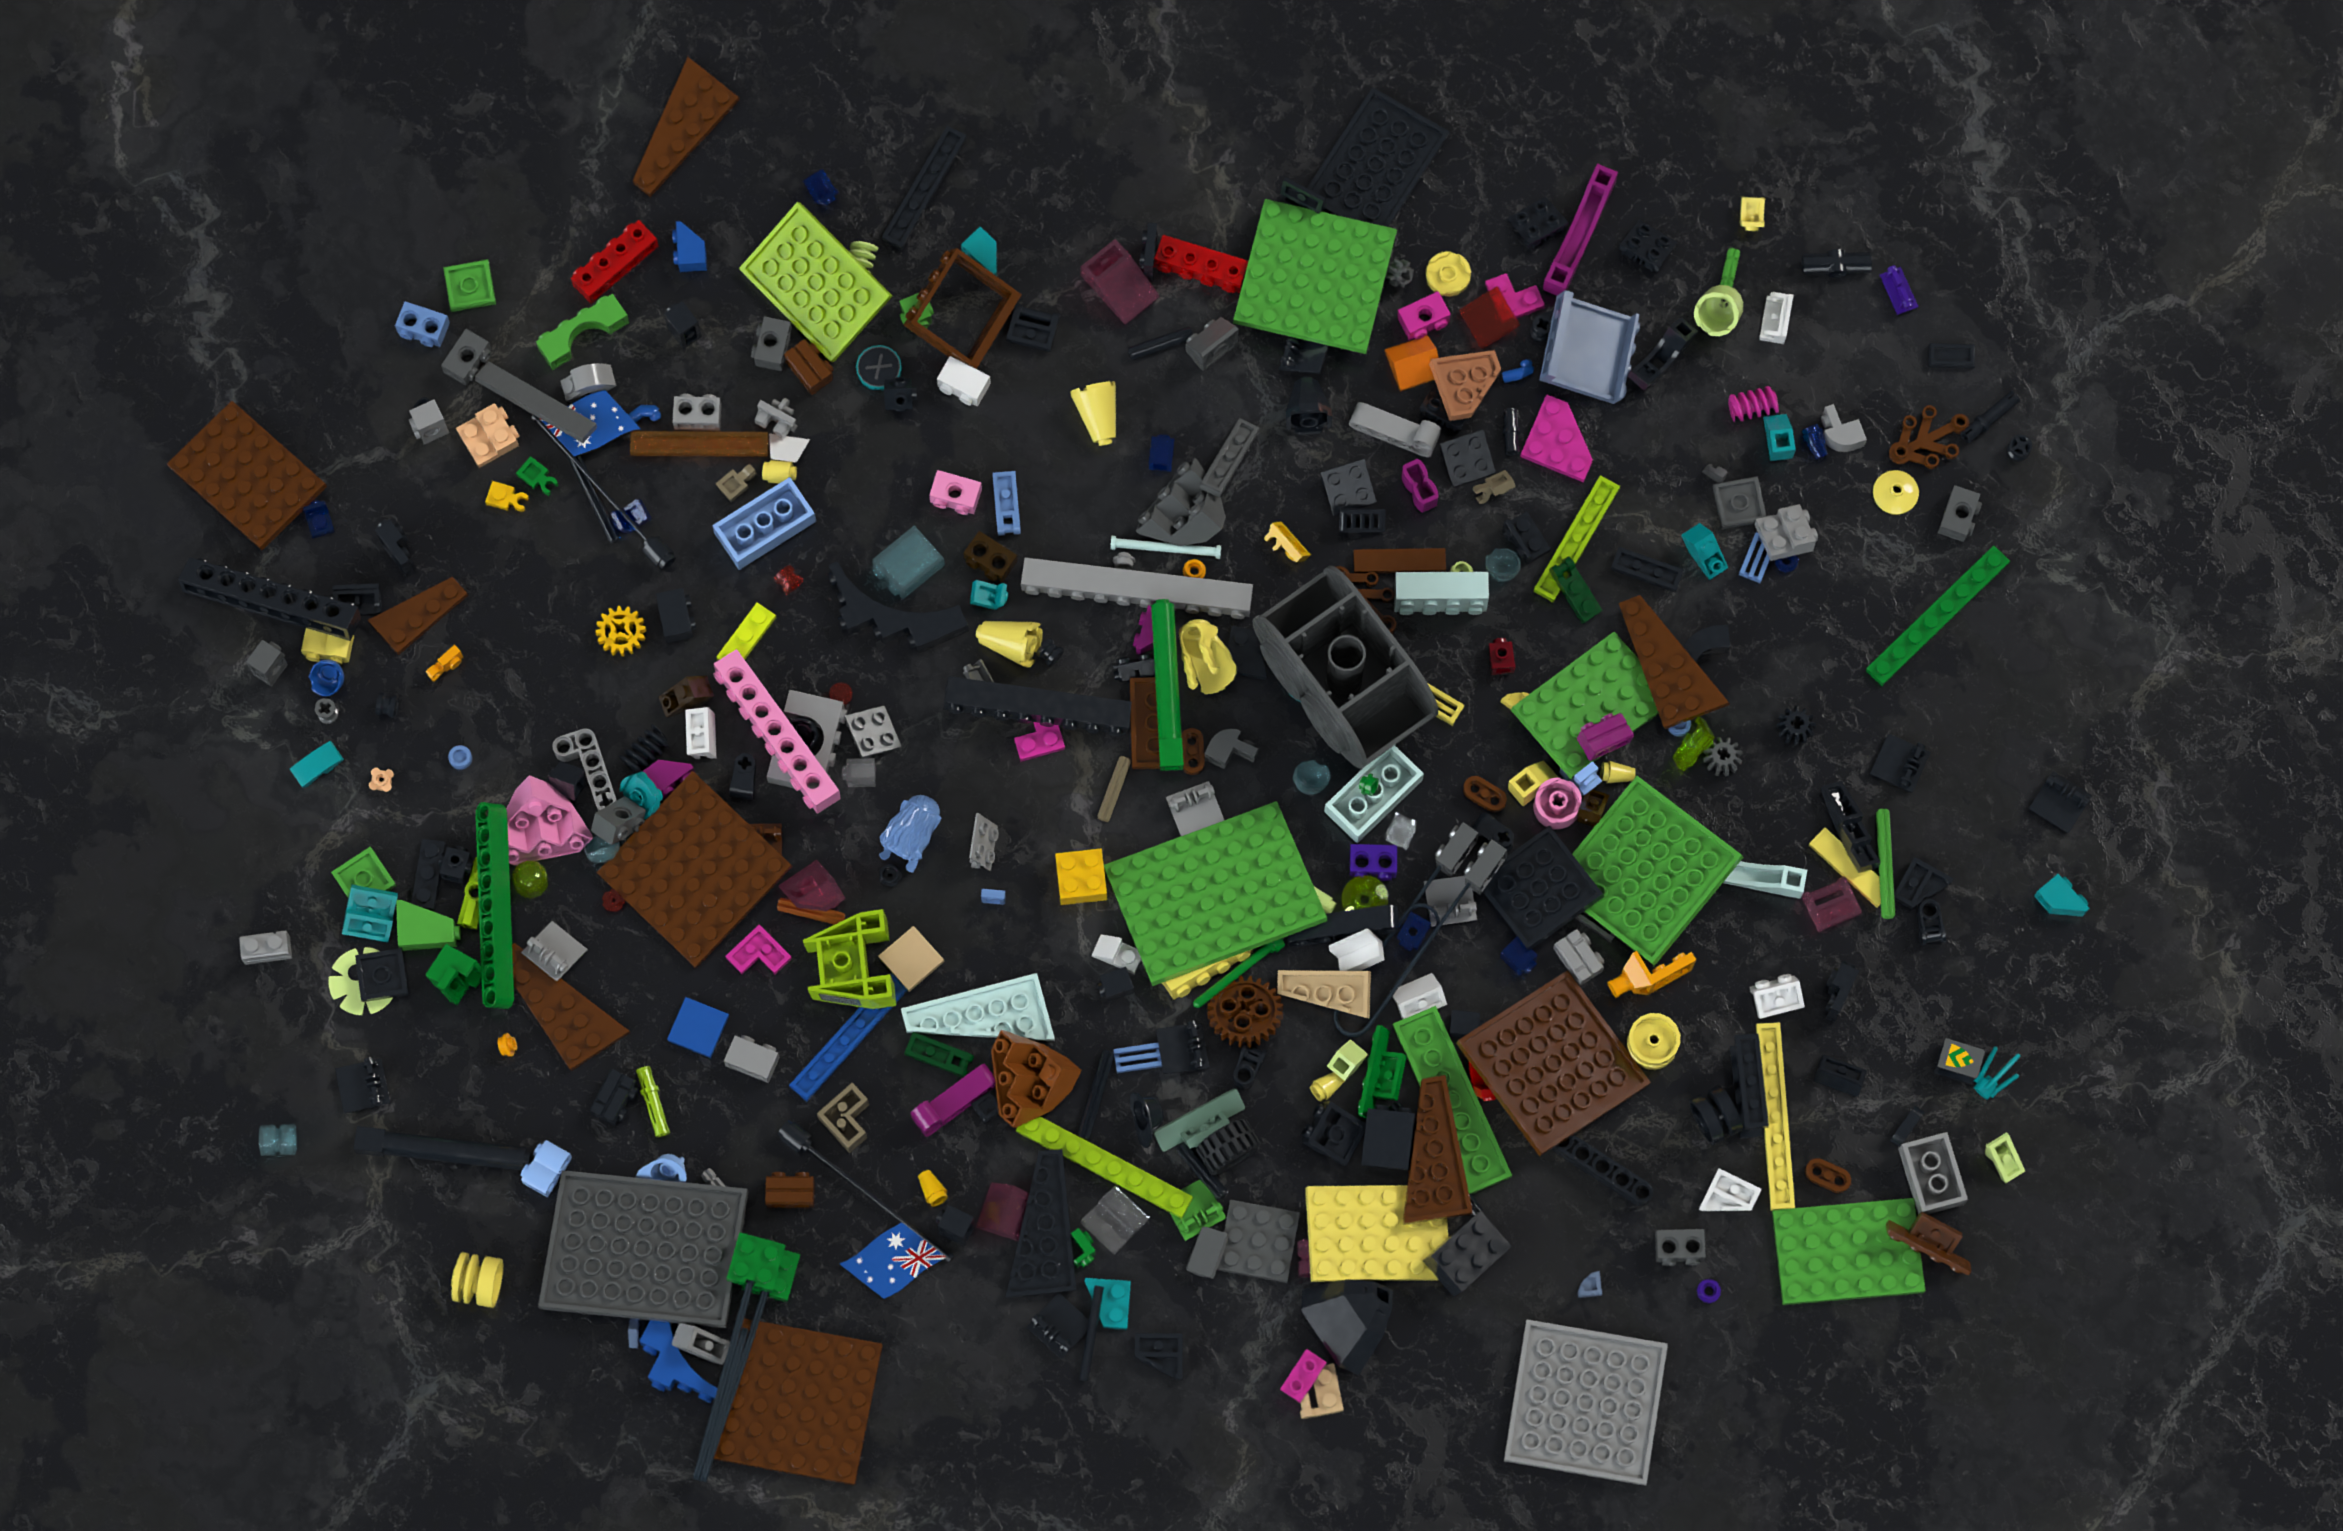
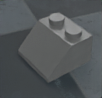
(1212, 342)

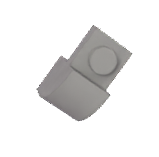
(587, 380)
(1841, 436)

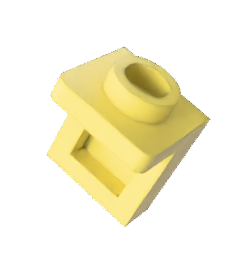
(1752, 213)

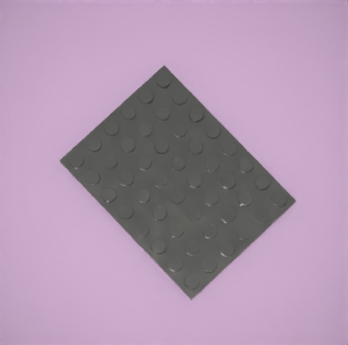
(642, 1249)

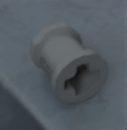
(329, 705)

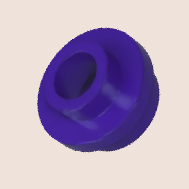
(1708, 1283)

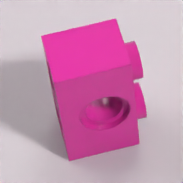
(1433, 307)
(1303, 1376)

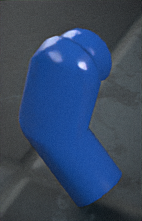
(1519, 373)
(645, 411)

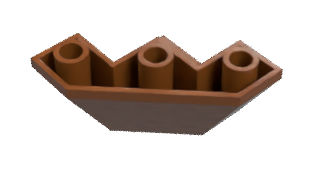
(1029, 1078)

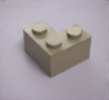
(840, 1114)

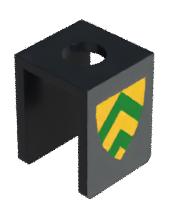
(1959, 1061)

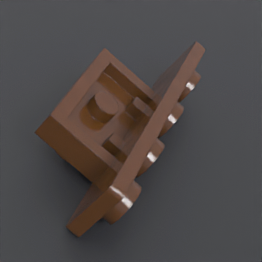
(1933, 1239)

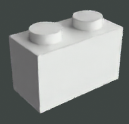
(963, 381)

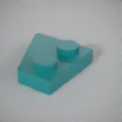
(1114, 1302)

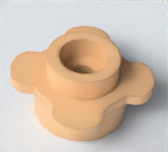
(385, 785)

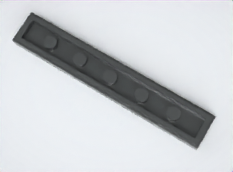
(535, 402)

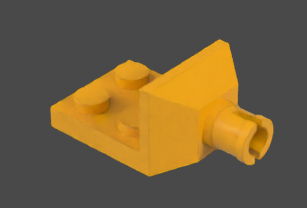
(1637, 977)

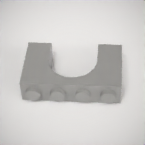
(827, 716)

